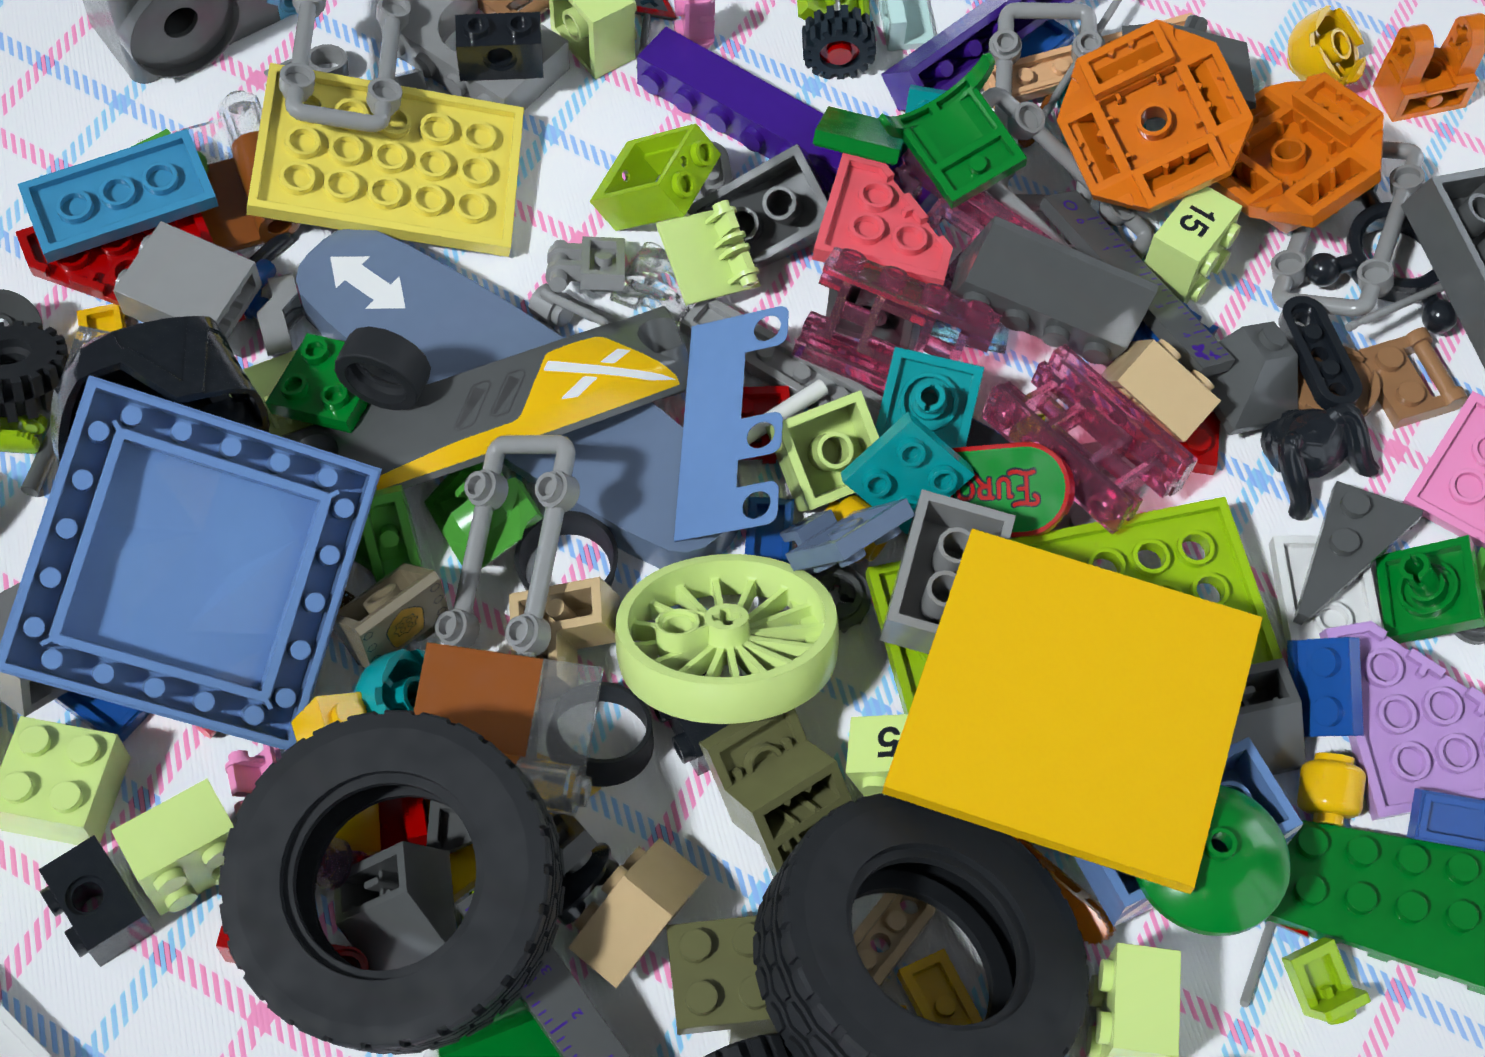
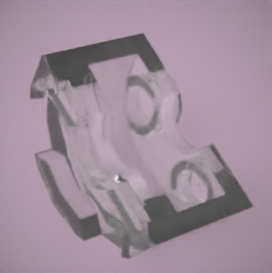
(652, 283)

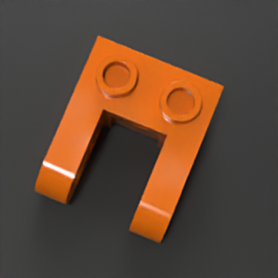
(1431, 79)

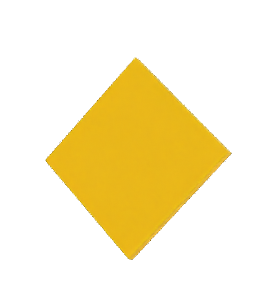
(1077, 710)

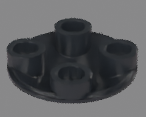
(582, 882)

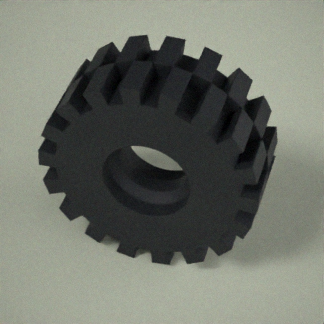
(29, 368)

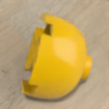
(1327, 44)

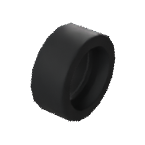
(382, 368)

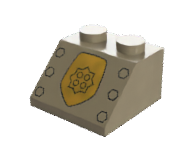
(391, 613)

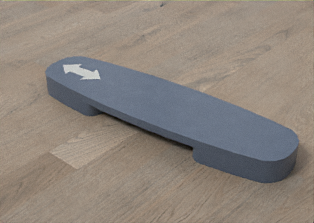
(622, 463)

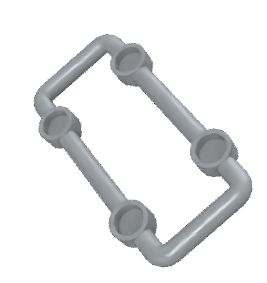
(1006, 49)
(383, 93)
(1028, 121)
(1374, 274)
(488, 490)

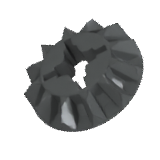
(852, 590)

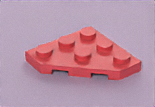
(881, 222)

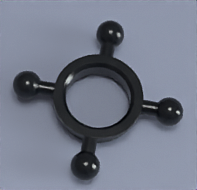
(1325, 268)

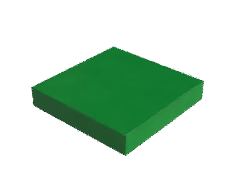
(857, 136)

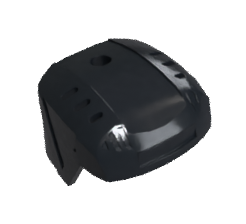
(167, 358)

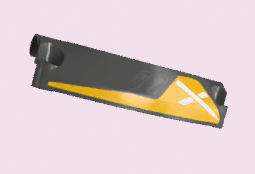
(524, 394)

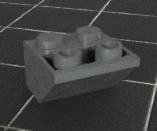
(1272, 717)
(397, 905)

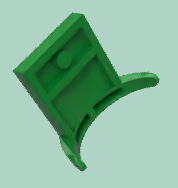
(959, 138)

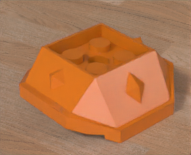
(1144, 77)
(1306, 153)

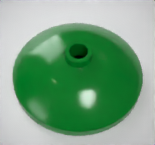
(1236, 886)

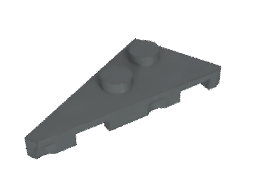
(1351, 536)

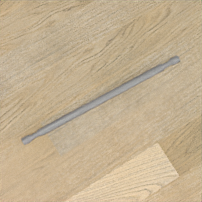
(1067, 77)
(1394, 307)

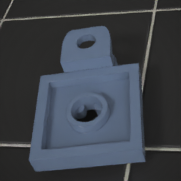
(826, 542)

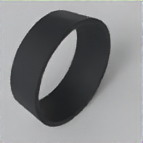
(573, 524)
(624, 768)

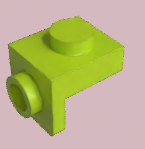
(1323, 983)

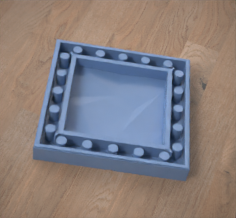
(187, 566)

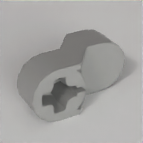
(280, 314)

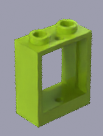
(680, 158)

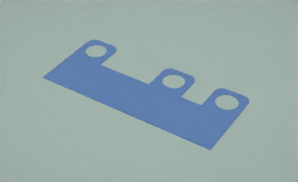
(715, 432)

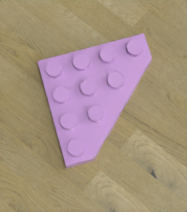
(1416, 725)

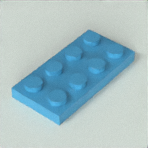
(117, 195)

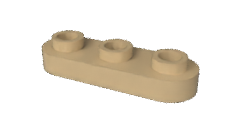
(895, 927)

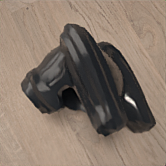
(1312, 444)

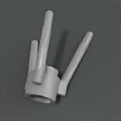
(558, 309)

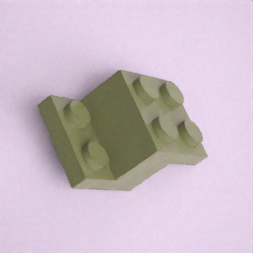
(774, 781)
(716, 978)

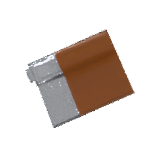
(230, 153)
(526, 707)

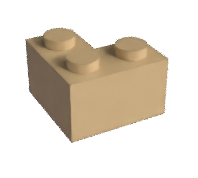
(1163, 387)
(579, 616)
(639, 905)

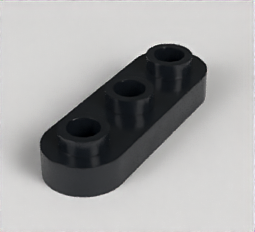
(1319, 340)

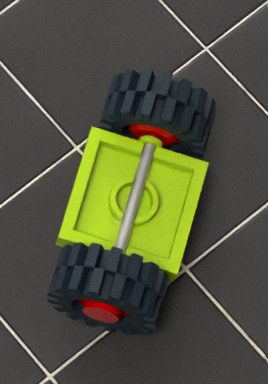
(837, 36)

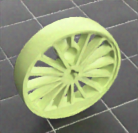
(782, 653)

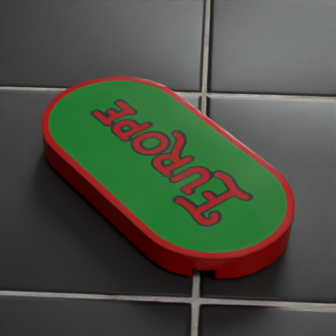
(1020, 481)

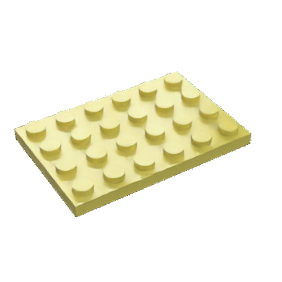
(430, 177)

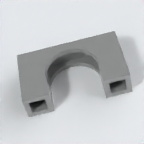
(425, 49)

